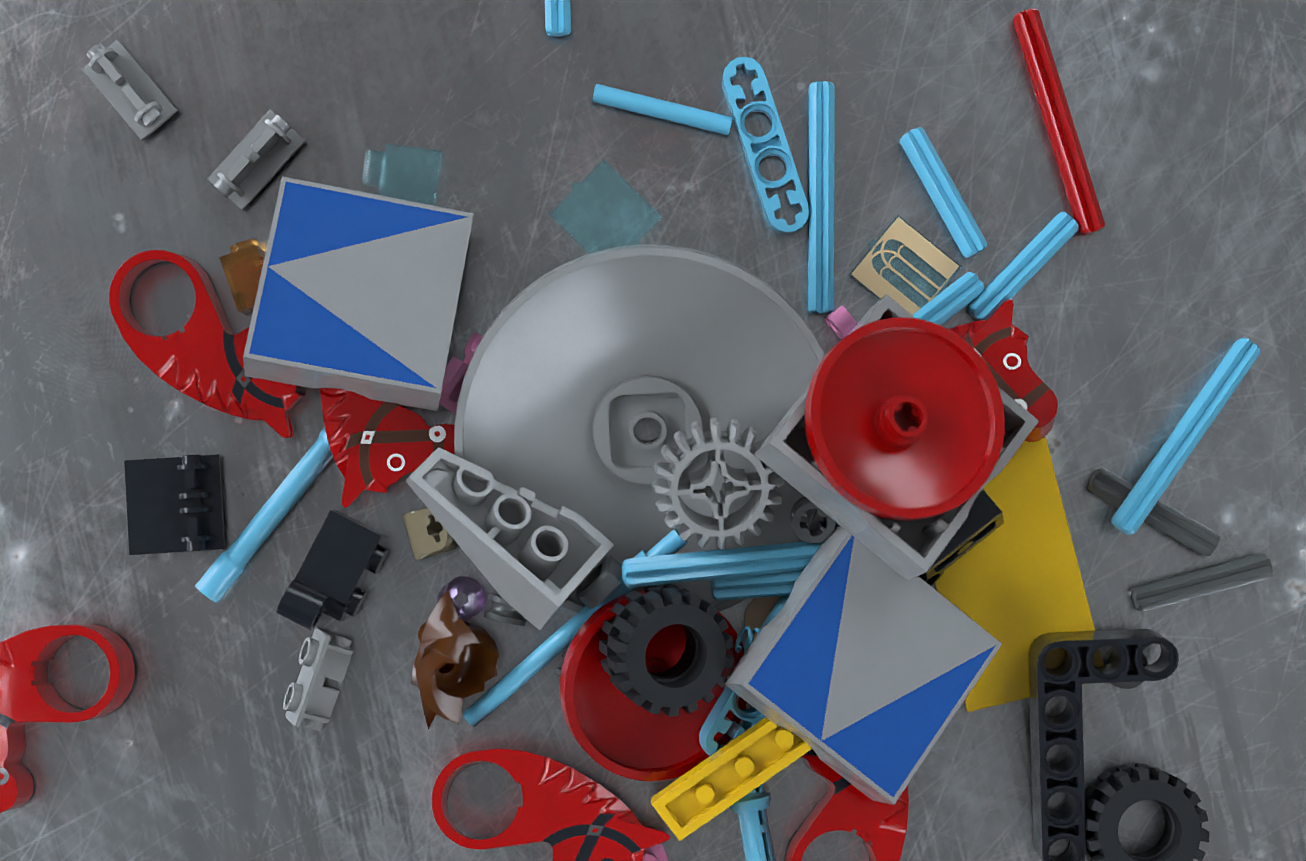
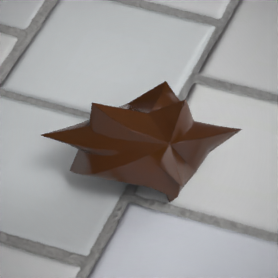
(451, 661)

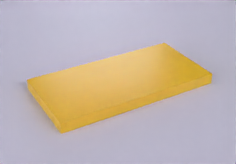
(1020, 577)

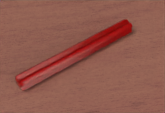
(1058, 121)

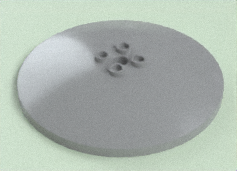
(625, 341)

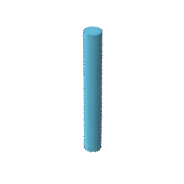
(662, 109)

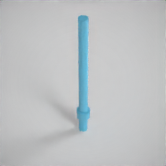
(556, 643)

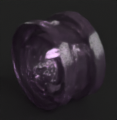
(471, 589)

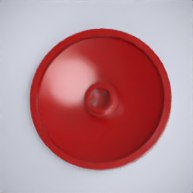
(904, 419)
(617, 730)

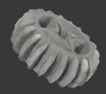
(699, 484)

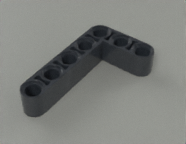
(1067, 726)

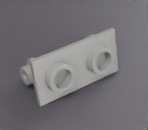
(128, 88)
(256, 159)
(319, 661)

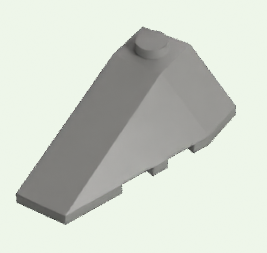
(517, 542)

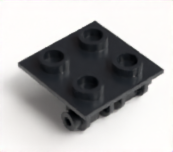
(174, 504)

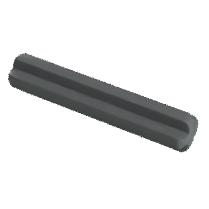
(1161, 517)
(1202, 582)

